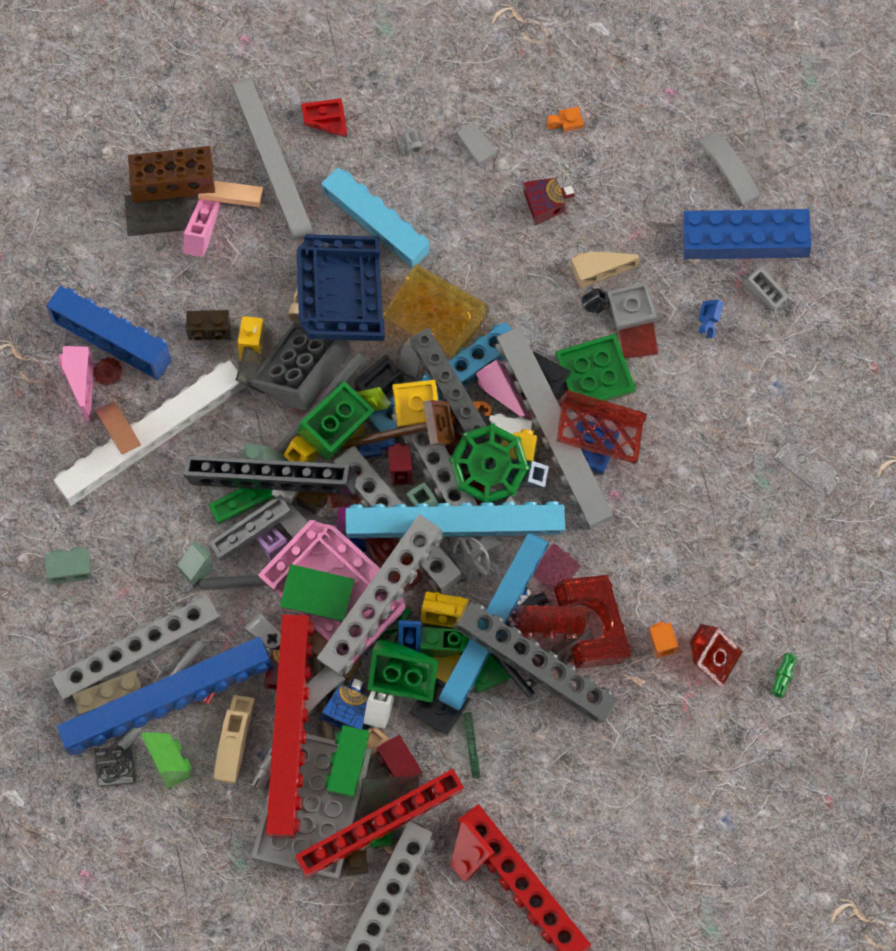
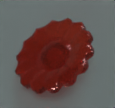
(107, 371)

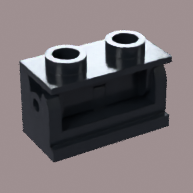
(381, 374)

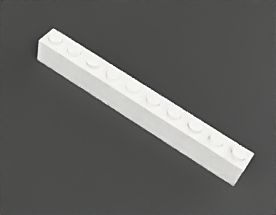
(151, 432)

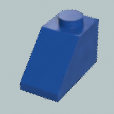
(410, 634)

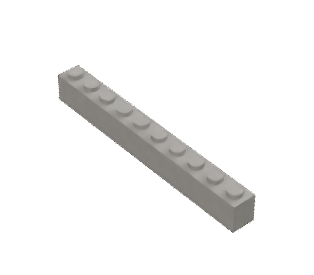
(546, 411)

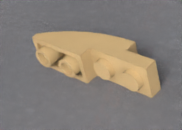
(232, 739)

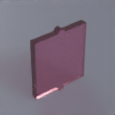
(556, 566)

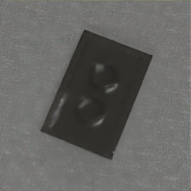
(156, 215)

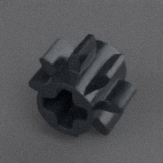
(594, 300)

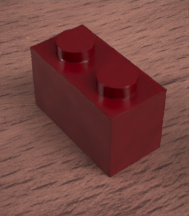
(400, 465)
(397, 758)

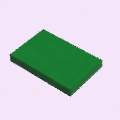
(317, 593)

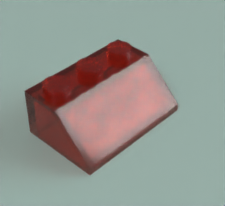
(551, 620)

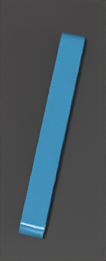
(502, 605)

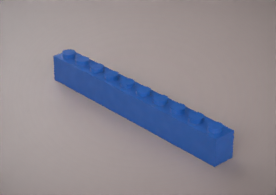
(164, 696)

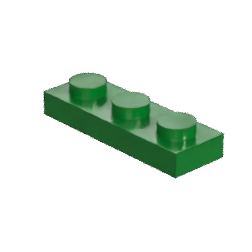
(238, 503)

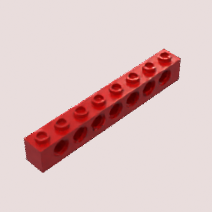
(378, 823)
(535, 888)

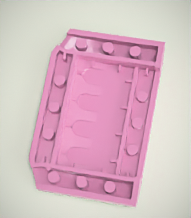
(329, 551)

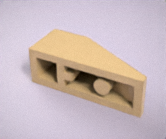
(597, 266)

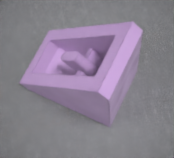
(272, 542)

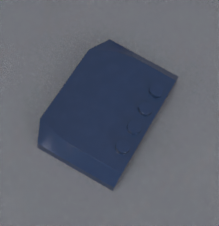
(340, 287)

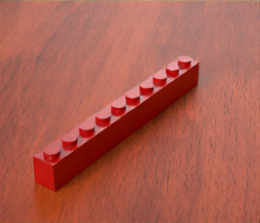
(289, 727)

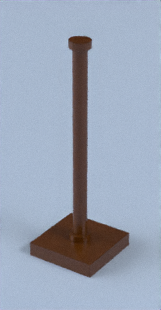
(437, 423)

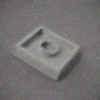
(632, 306)

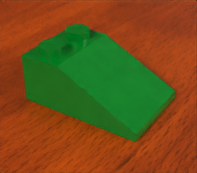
(335, 420)
(402, 671)

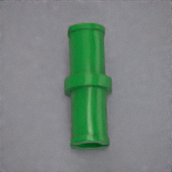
(783, 675)

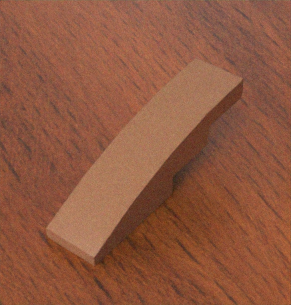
(118, 428)

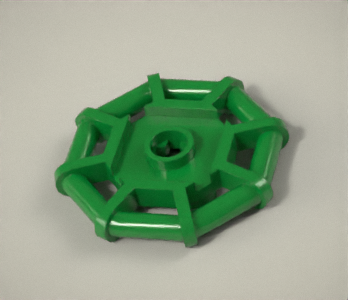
(486, 451)

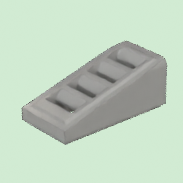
(761, 294)

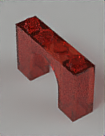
(598, 595)

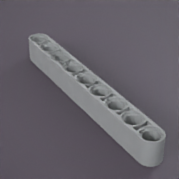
(272, 158)

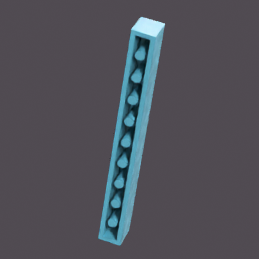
(457, 520)

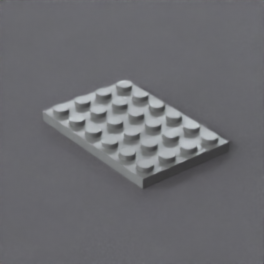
(320, 812)

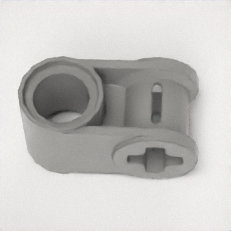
(262, 627)

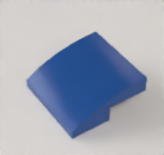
(596, 461)

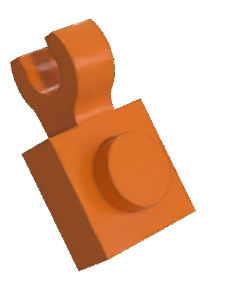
(568, 119)

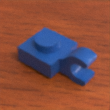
(710, 313)
(375, 449)

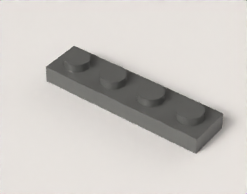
(251, 527)

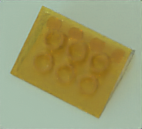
(438, 305)

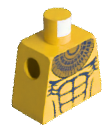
(251, 334)

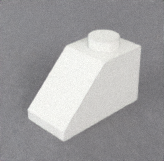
(378, 709)

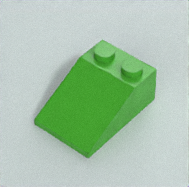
(167, 757)

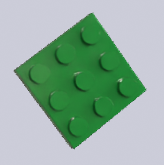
(597, 369)

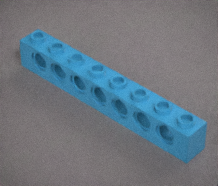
(379, 419)

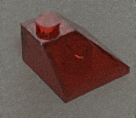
(714, 653)

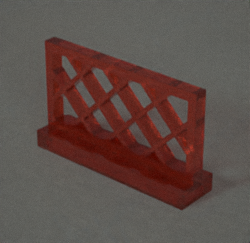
(600, 410)

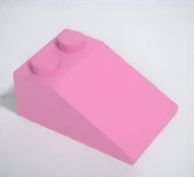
(78, 368)

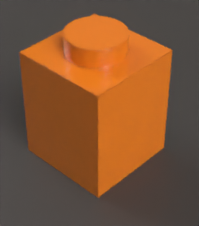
(663, 639)

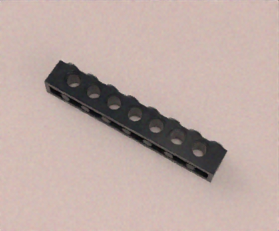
(270, 474)

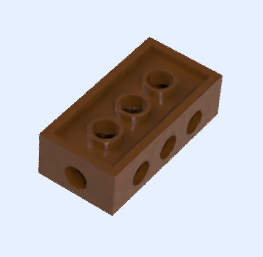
(171, 174)

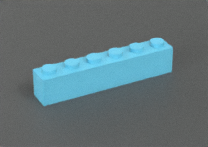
(375, 217)

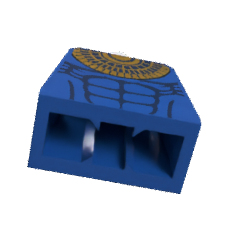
(346, 706)

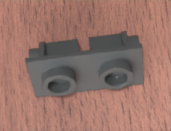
(563, 649)

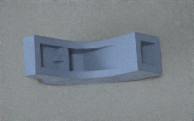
(534, 477)

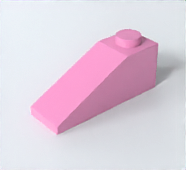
(200, 228)
(499, 384)

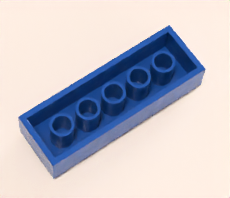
(746, 234)
(109, 332)

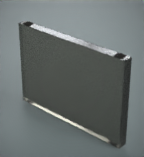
(384, 790)

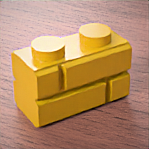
(442, 609)

